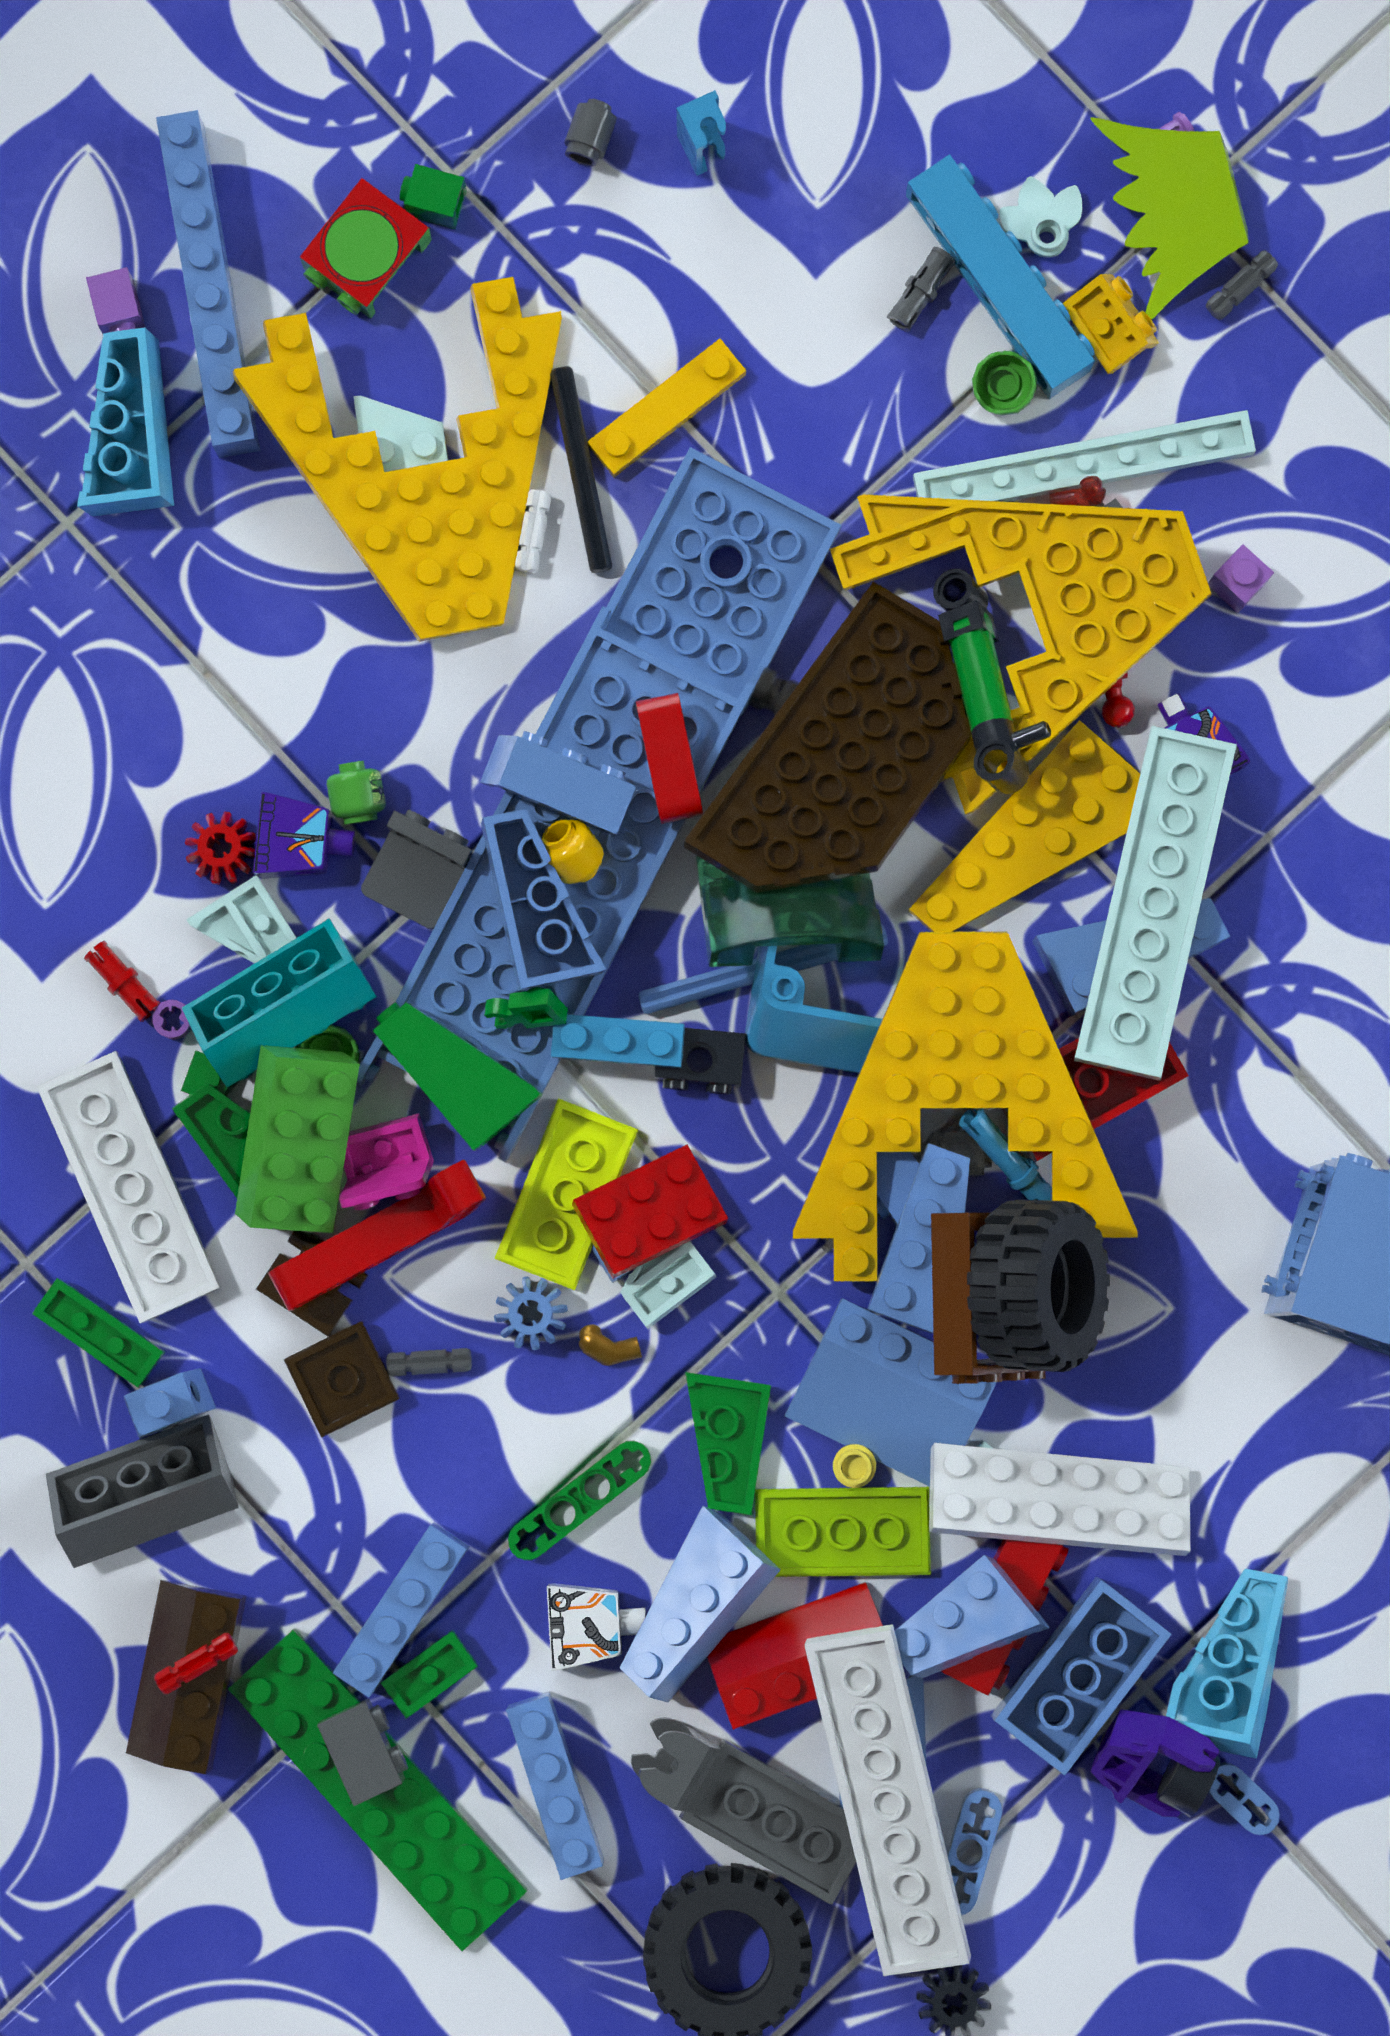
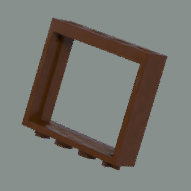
(952, 1331)

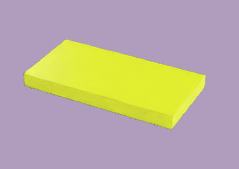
(573, 1158)

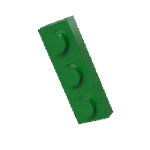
(98, 1332)

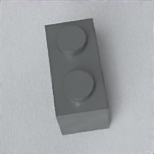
(363, 1751)

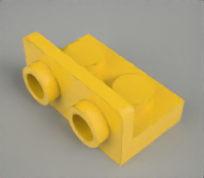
(1111, 321)

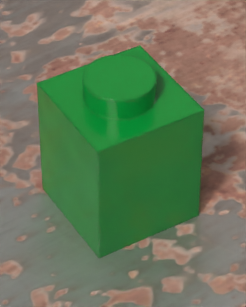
(433, 196)

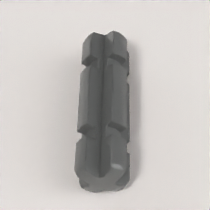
(1241, 285)
(429, 1362)

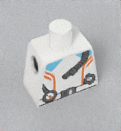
(587, 1624)

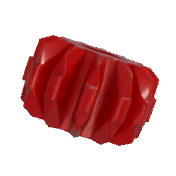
(209, 859)

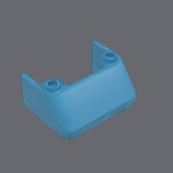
(798, 1033)

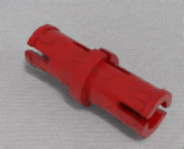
(122, 981)

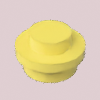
(854, 1465)

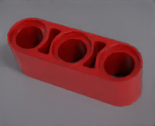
(669, 758)

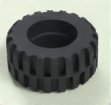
(1038, 1285)
(719, 2012)

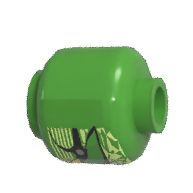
(356, 793)

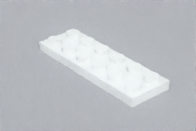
(128, 1187)
(1059, 1499)

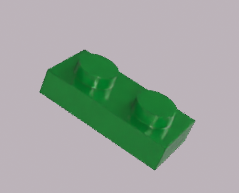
(429, 1674)

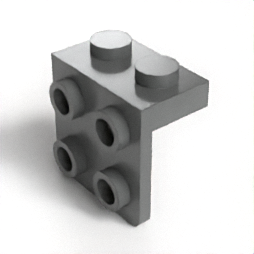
(416, 869)

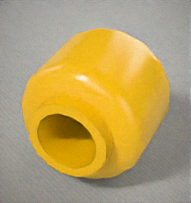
(573, 850)

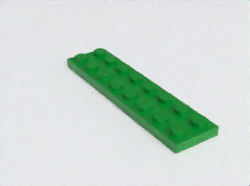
(406, 1827)

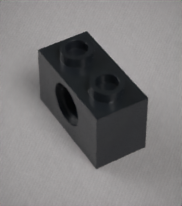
(726, 1066)

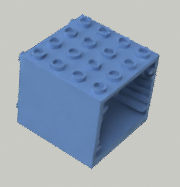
(1338, 1255)

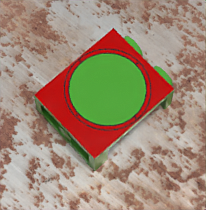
(363, 247)

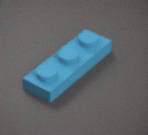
(619, 1041)

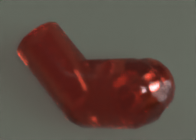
(1089, 494)

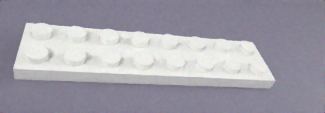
(888, 1800)

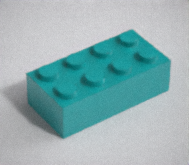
(278, 1001)

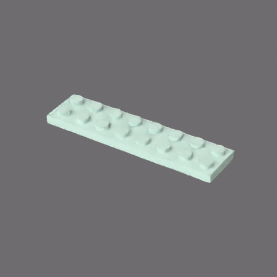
(1155, 903)

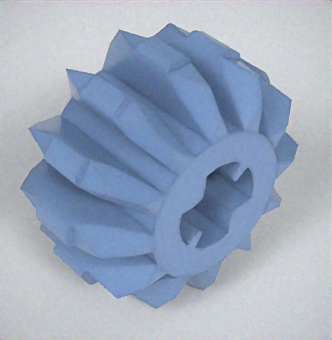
(517, 1319)

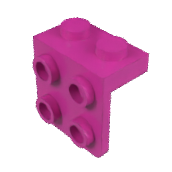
(386, 1162)

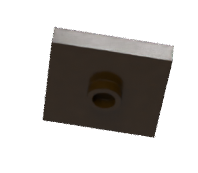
(341, 1379)

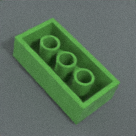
(297, 1139)

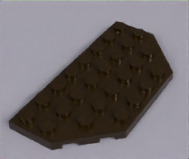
(843, 755)

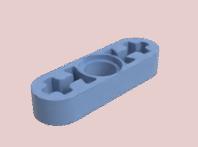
(989, 1823)

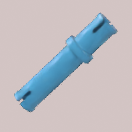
(1020, 1171)

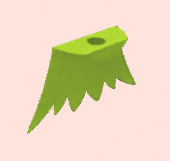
(1186, 201)

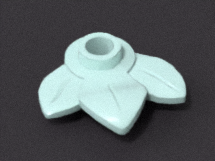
(1043, 212)

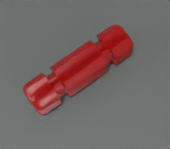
(196, 1663)

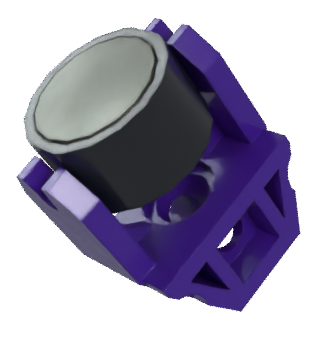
(1131, 1746)

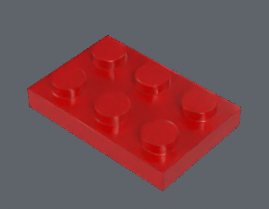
(649, 1211)

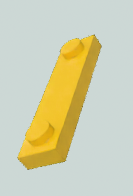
(666, 408)

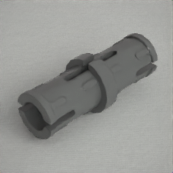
(921, 289)

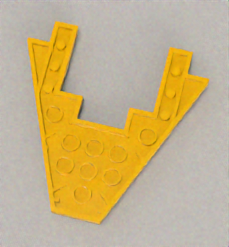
(434, 532)
(1096, 579)
(956, 1037)

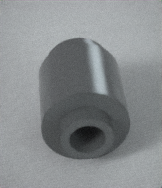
(590, 132)

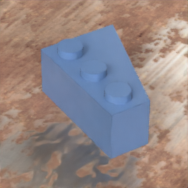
(559, 781)
(966, 1619)

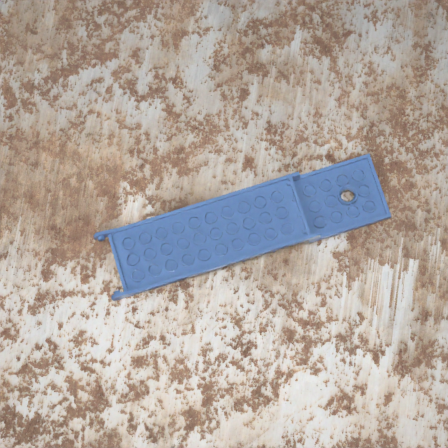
(660, 635)

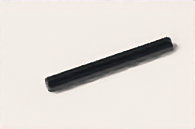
(581, 469)

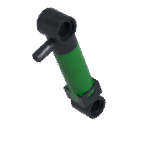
(972, 635)

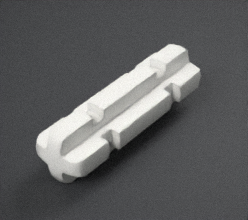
(533, 531)

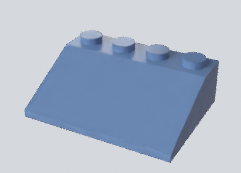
(880, 1391)

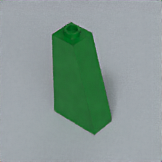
(460, 1079)

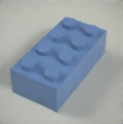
(1080, 1675)

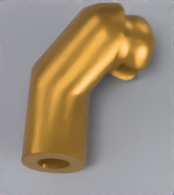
(604, 1350)

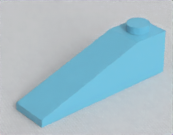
(1232, 1671)

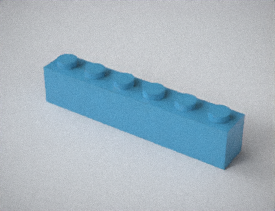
(1000, 276)

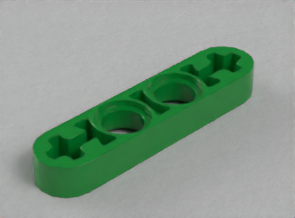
(582, 1503)

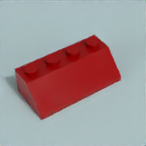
(766, 1662)

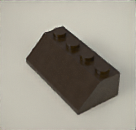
(184, 1725)

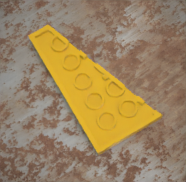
(1061, 815)

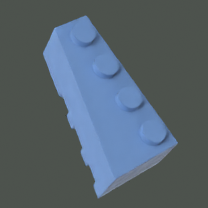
(538, 917)
(1073, 953)

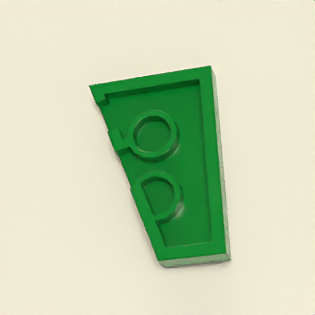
(218, 1129)
(729, 1437)

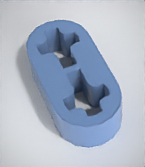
(1249, 1791)

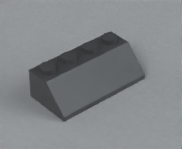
(140, 1491)

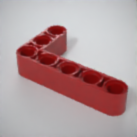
(440, 1204)

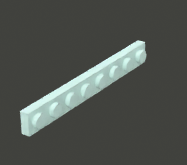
(1106, 457)

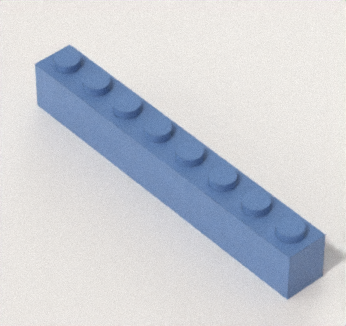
(207, 282)

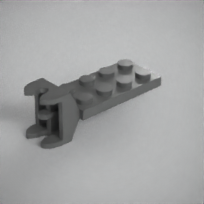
(749, 1807)

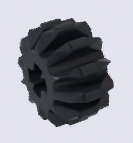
(954, 2015)

